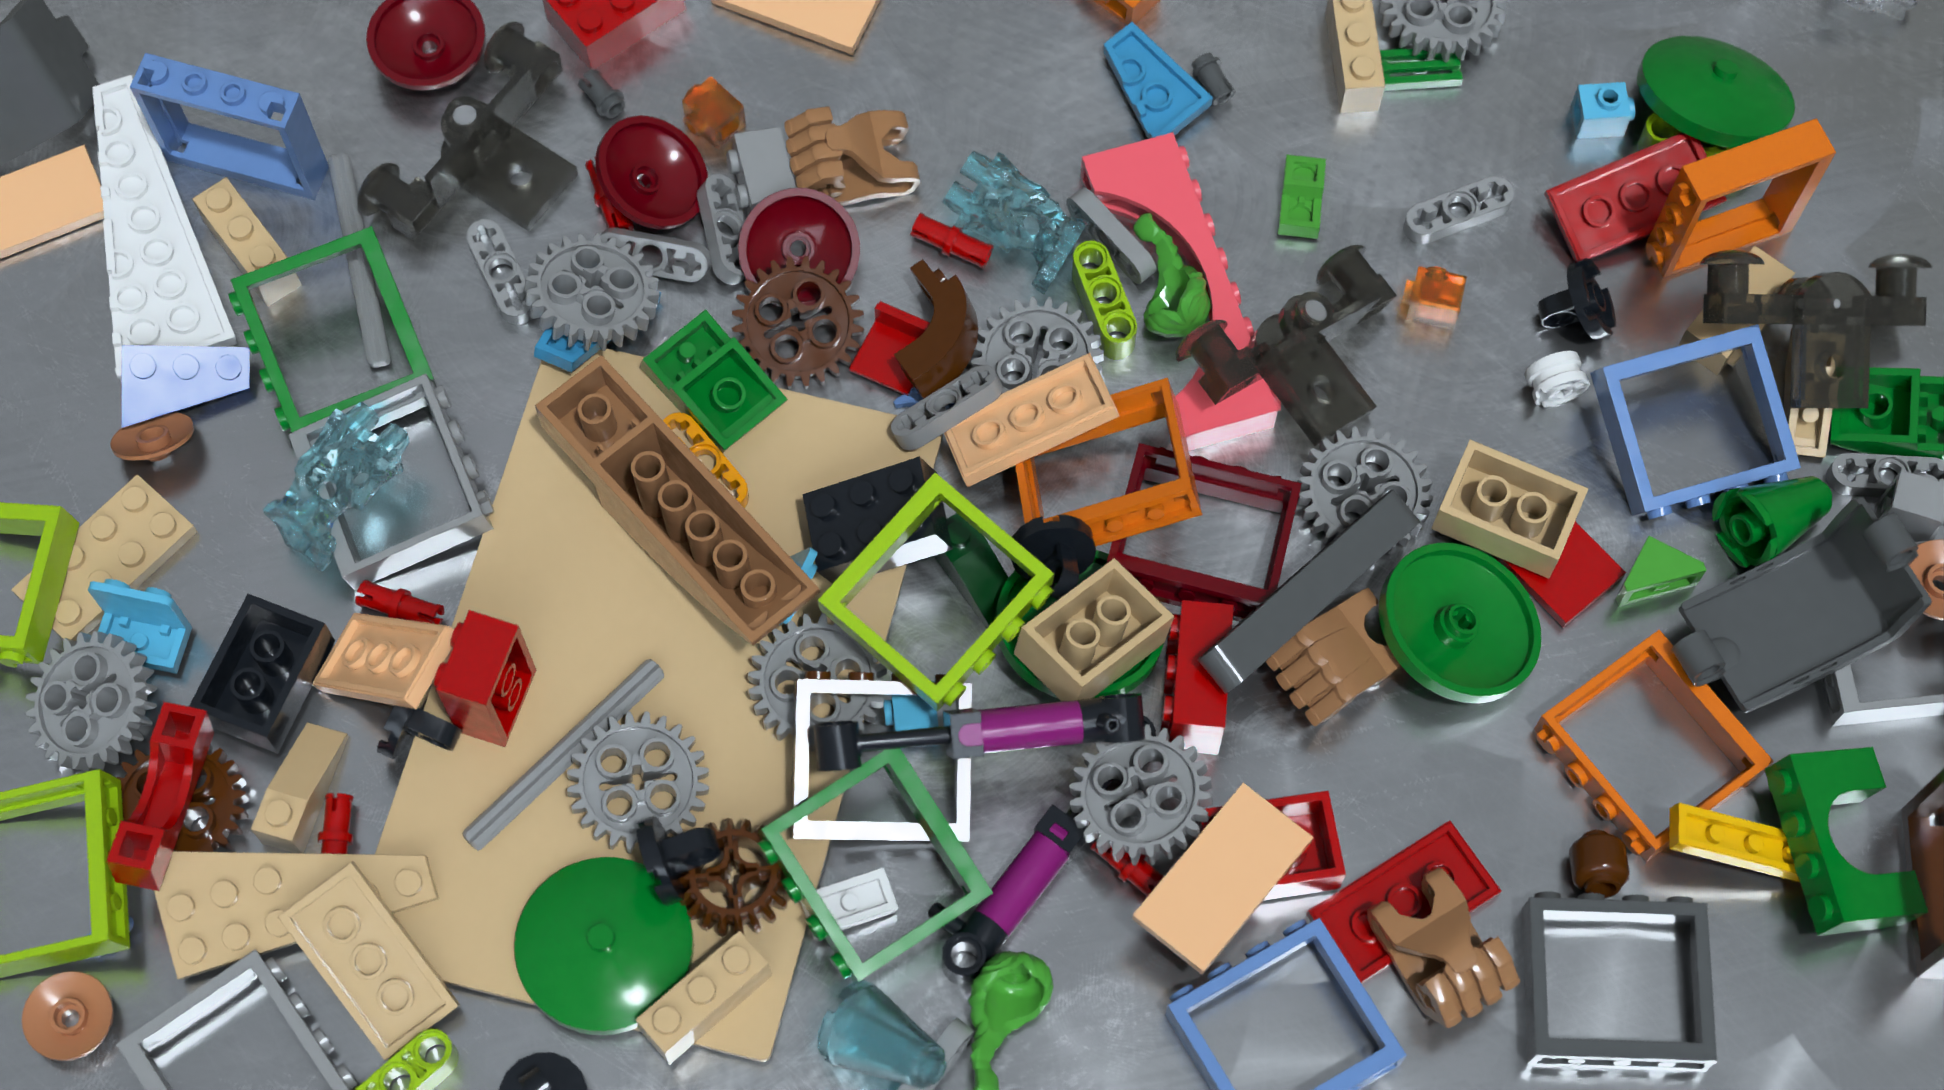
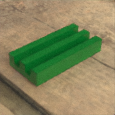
(1403, 61)

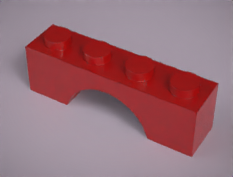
(175, 763)

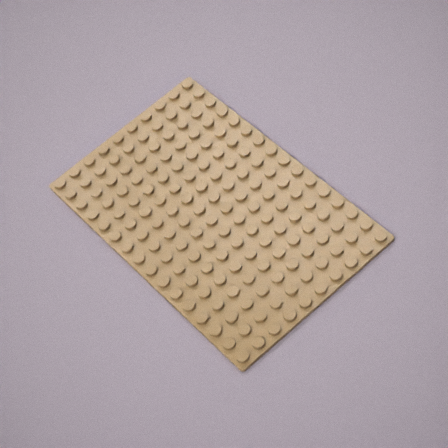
(590, 618)

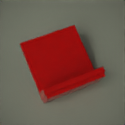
(887, 336)

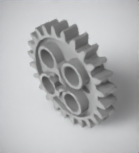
(1444, 24)
(587, 280)
(1005, 355)
(1348, 461)
(839, 654)
(91, 701)
(632, 743)
(1158, 827)

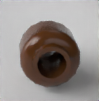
(1599, 863)

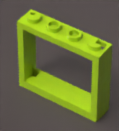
(58, 535)
(882, 548)
(107, 898)

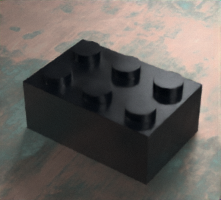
(855, 511)
(263, 672)

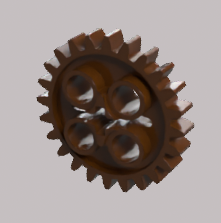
(783, 289)
(219, 784)

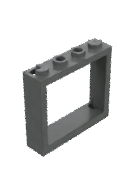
(1617, 1053)

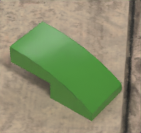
(1301, 196)

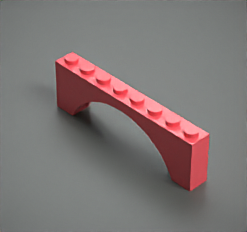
(1155, 180)

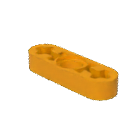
(695, 434)

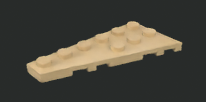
(230, 902)

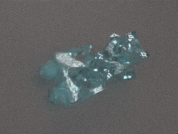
(1011, 198)
(337, 457)

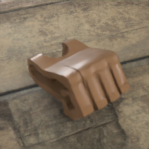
(850, 157)
(1333, 659)
(1443, 955)

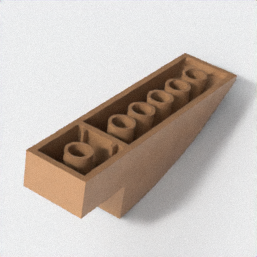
(673, 503)

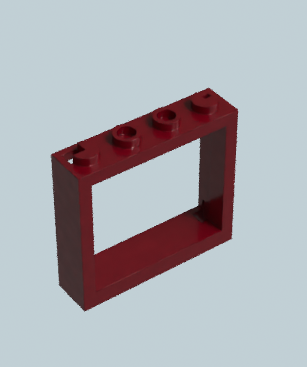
(1222, 481)

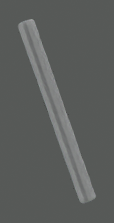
(359, 268)
(559, 757)

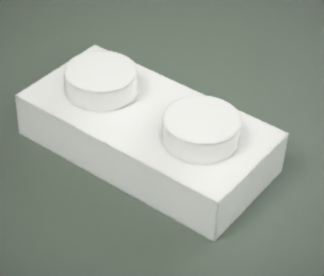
(858, 899)

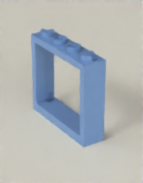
(166, 83)
(1624, 441)
(1259, 958)

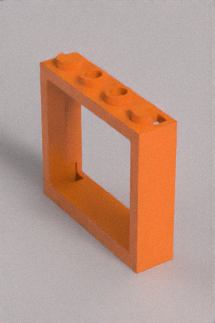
(1791, 157)
(1141, 509)
(1698, 701)

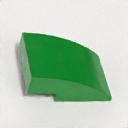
(713, 380)
(1900, 419)

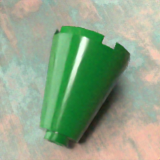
(1769, 517)

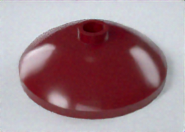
(408, 28)
(659, 158)
(805, 217)

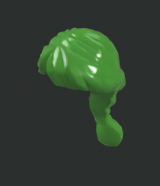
(1181, 291)
(1003, 998)

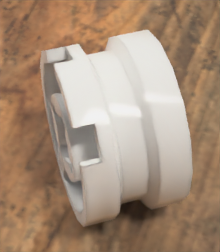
(1556, 378)

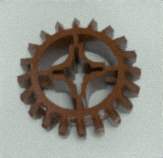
(718, 881)

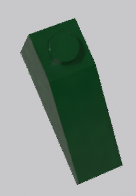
(973, 568)

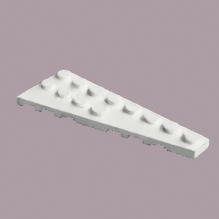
(152, 256)

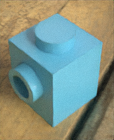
(1602, 110)
(909, 713)

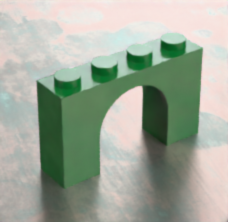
(1835, 891)

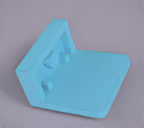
(145, 619)

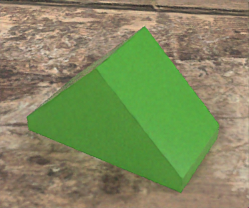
(1659, 571)

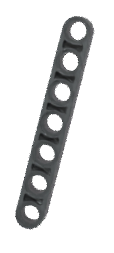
(1308, 591)

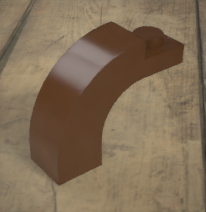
(950, 338)

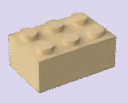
(1509, 509)
(1093, 634)

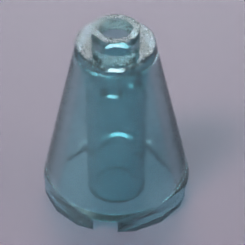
(879, 1039)

